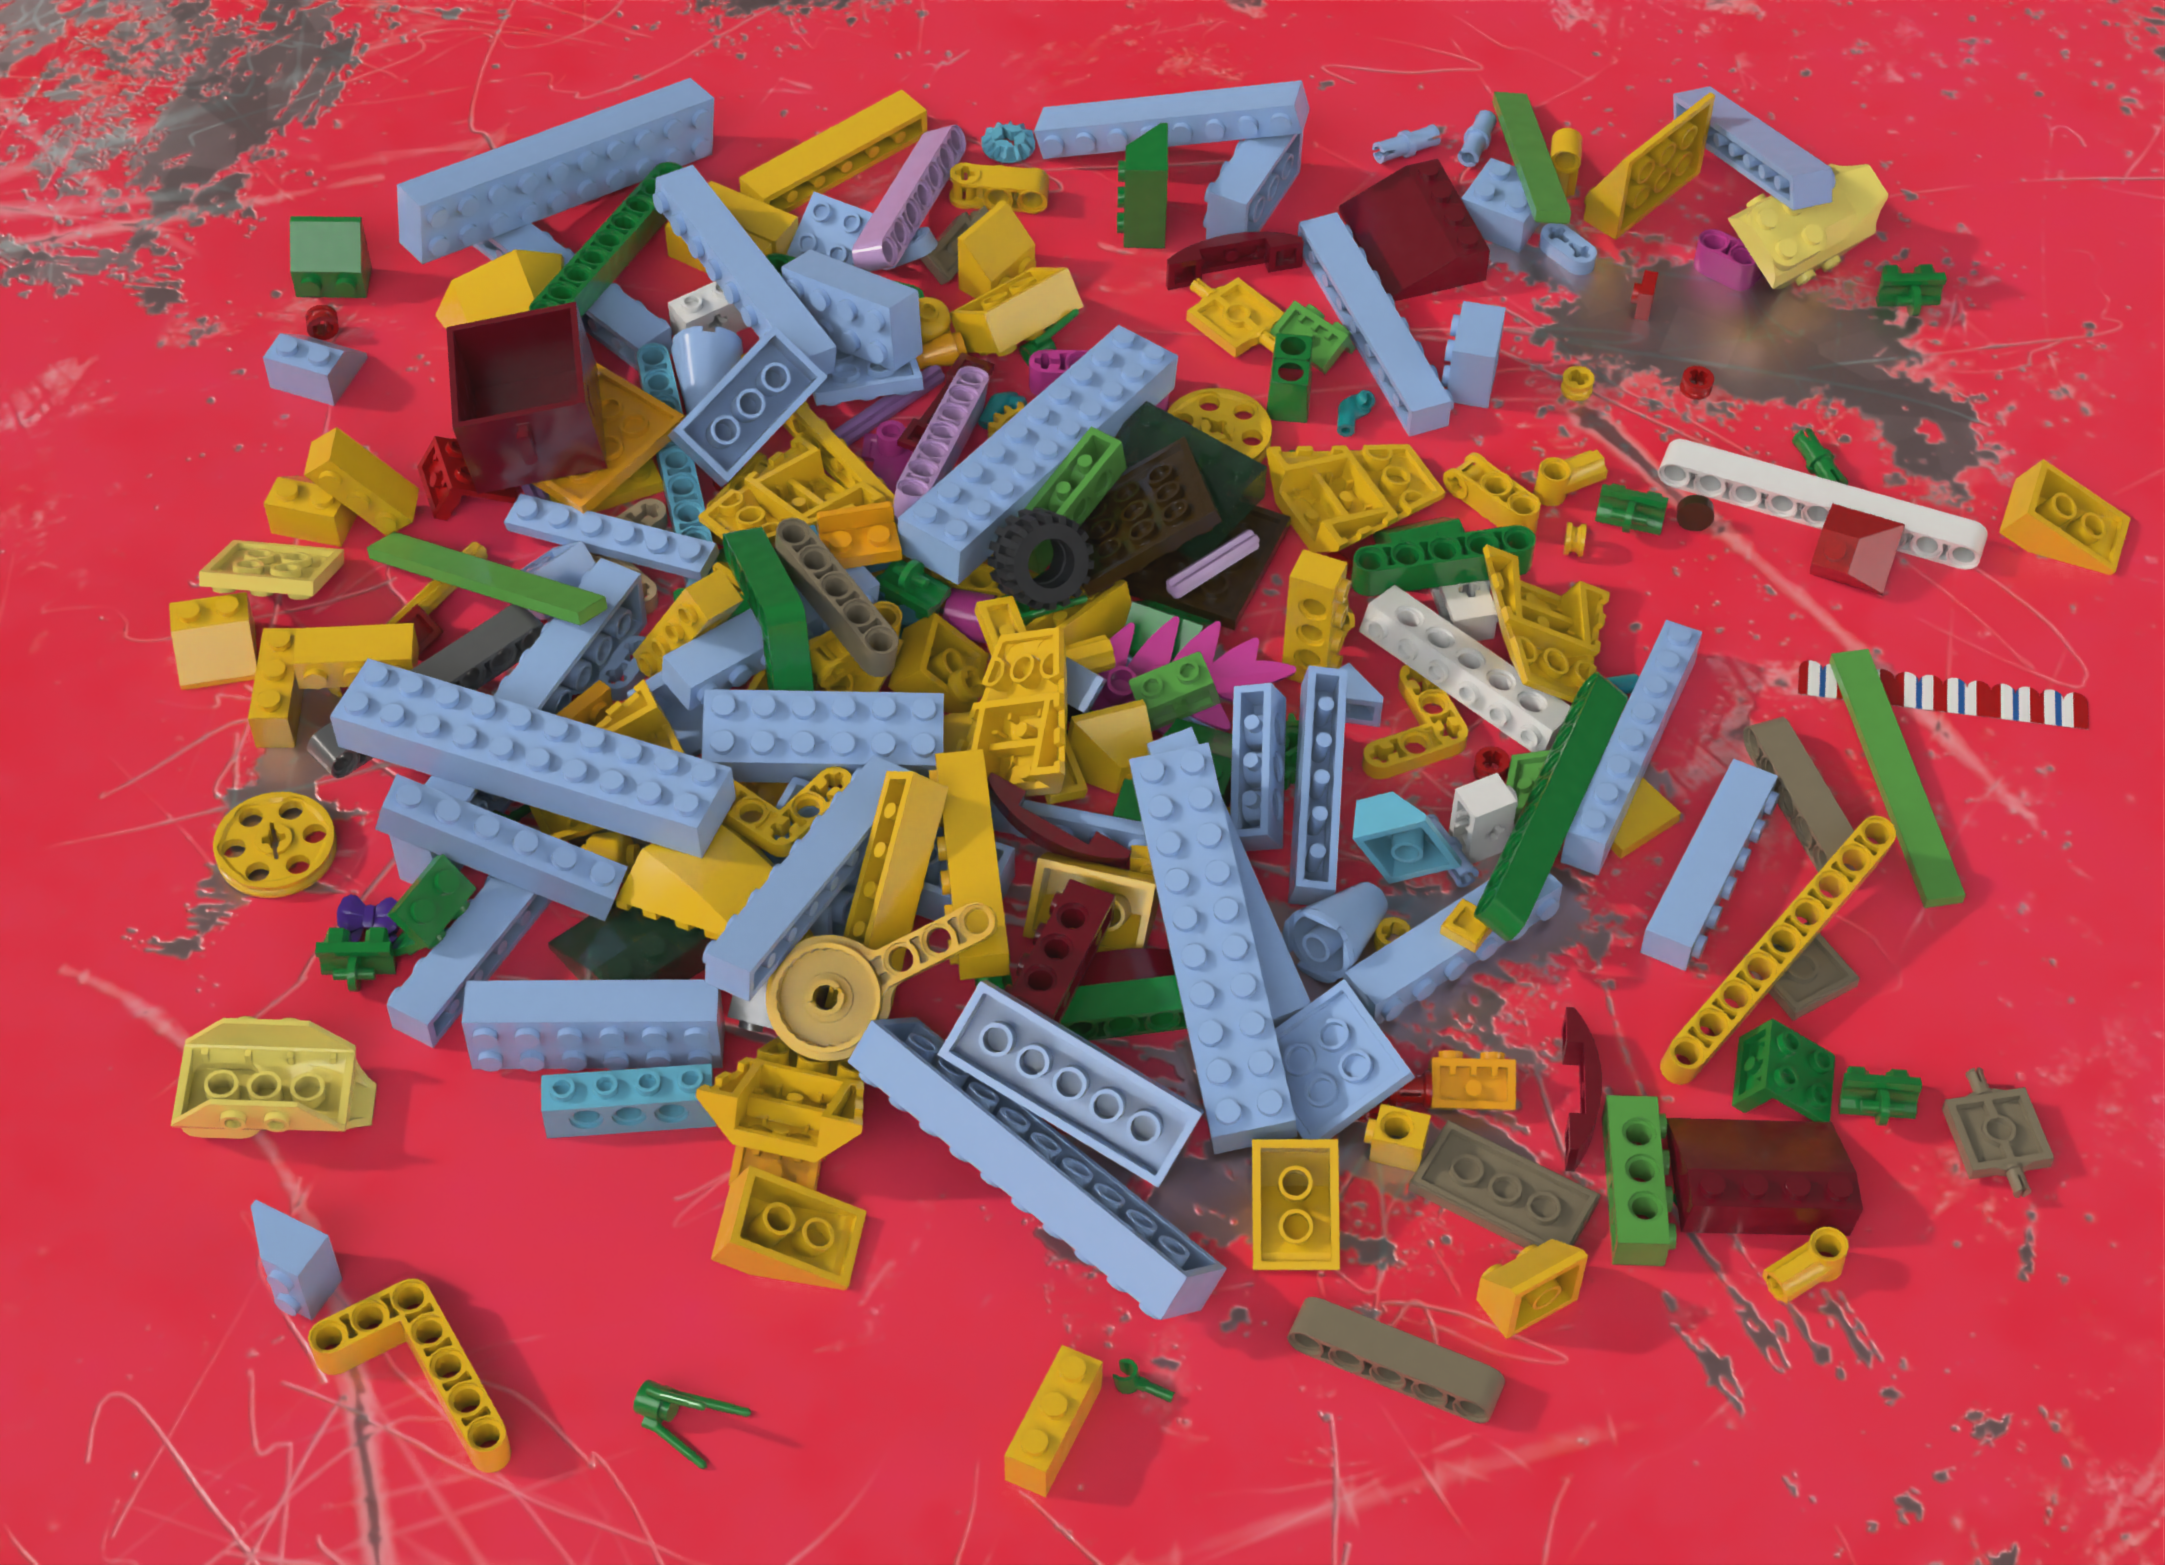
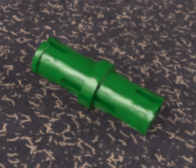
(1818, 459)

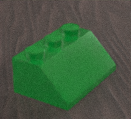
(1144, 190)

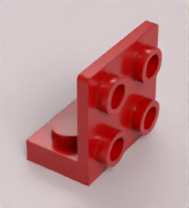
(448, 478)

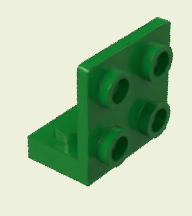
(1783, 1067)

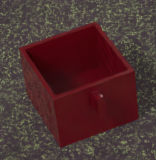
(526, 398)

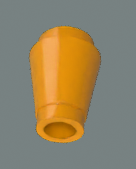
(942, 350)

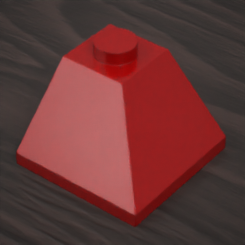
(1856, 549)

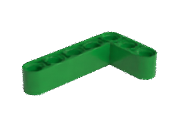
(774, 607)

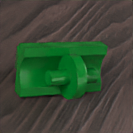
(1910, 289)
(1631, 509)
(911, 586)
(356, 959)
(1879, 1095)

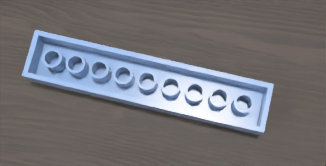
(553, 170)
(958, 516)
(556, 667)
(534, 757)
(1212, 949)
(1039, 1170)

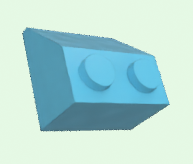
(1400, 839)

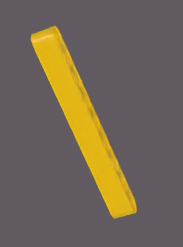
(1769, 961)

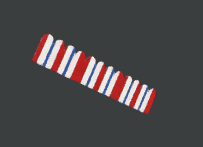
(1956, 697)

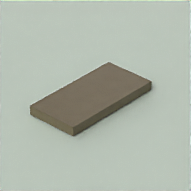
(1502, 1189)

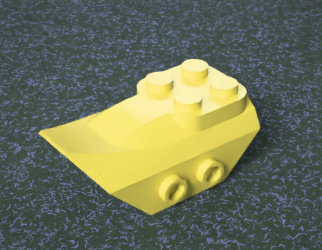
(1798, 242)
(270, 1077)

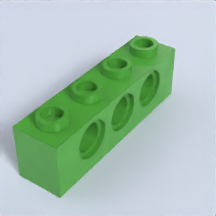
(1078, 485)
(1632, 1238)

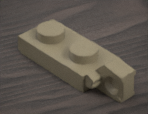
(944, 258)

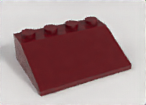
(1417, 232)
(1761, 1177)

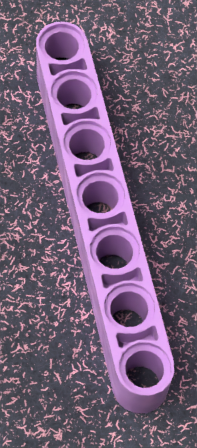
(909, 199)
(943, 437)

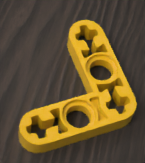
(1428, 734)
(778, 821)

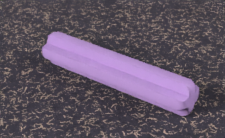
(1212, 564)

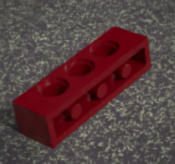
(1090, 914)

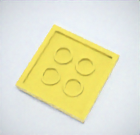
(271, 569)

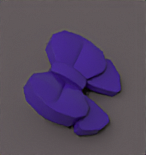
(356, 916)

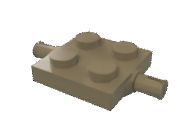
(1997, 1133)

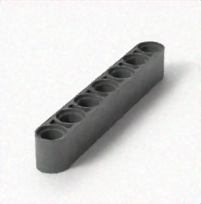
(465, 662)

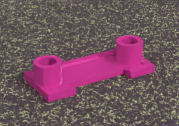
(883, 451)

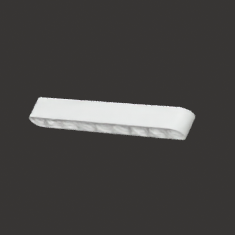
(1808, 499)

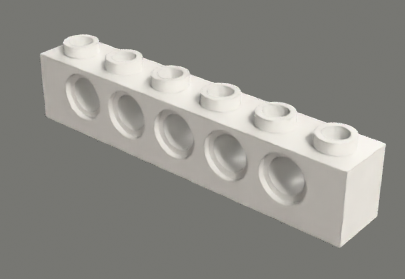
(1463, 669)

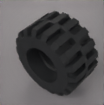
(1067, 567)

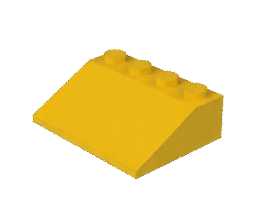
(1651, 172)

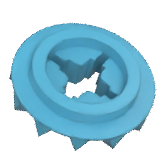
(1003, 150)

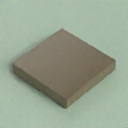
(1812, 979)

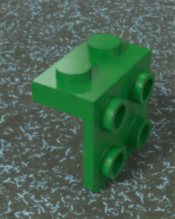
(429, 906)

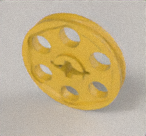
(1224, 419)
(259, 839)

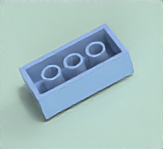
(1252, 184)
(858, 308)
(747, 406)

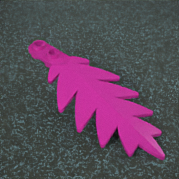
(1231, 669)

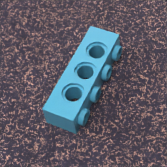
(624, 1101)

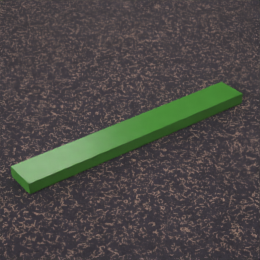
(1531, 158)
(488, 578)
(1897, 779)

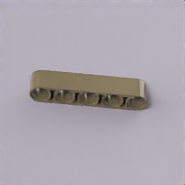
(836, 597)
(1803, 792)
(1396, 1360)

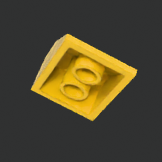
(2064, 520)
(1295, 1204)
(787, 1231)

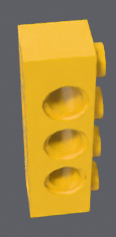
(1315, 613)
(691, 615)

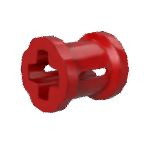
(1415, 1092)

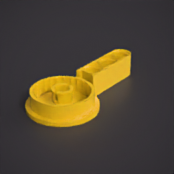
(861, 978)

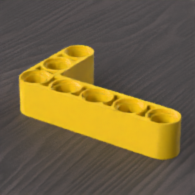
(435, 1360)

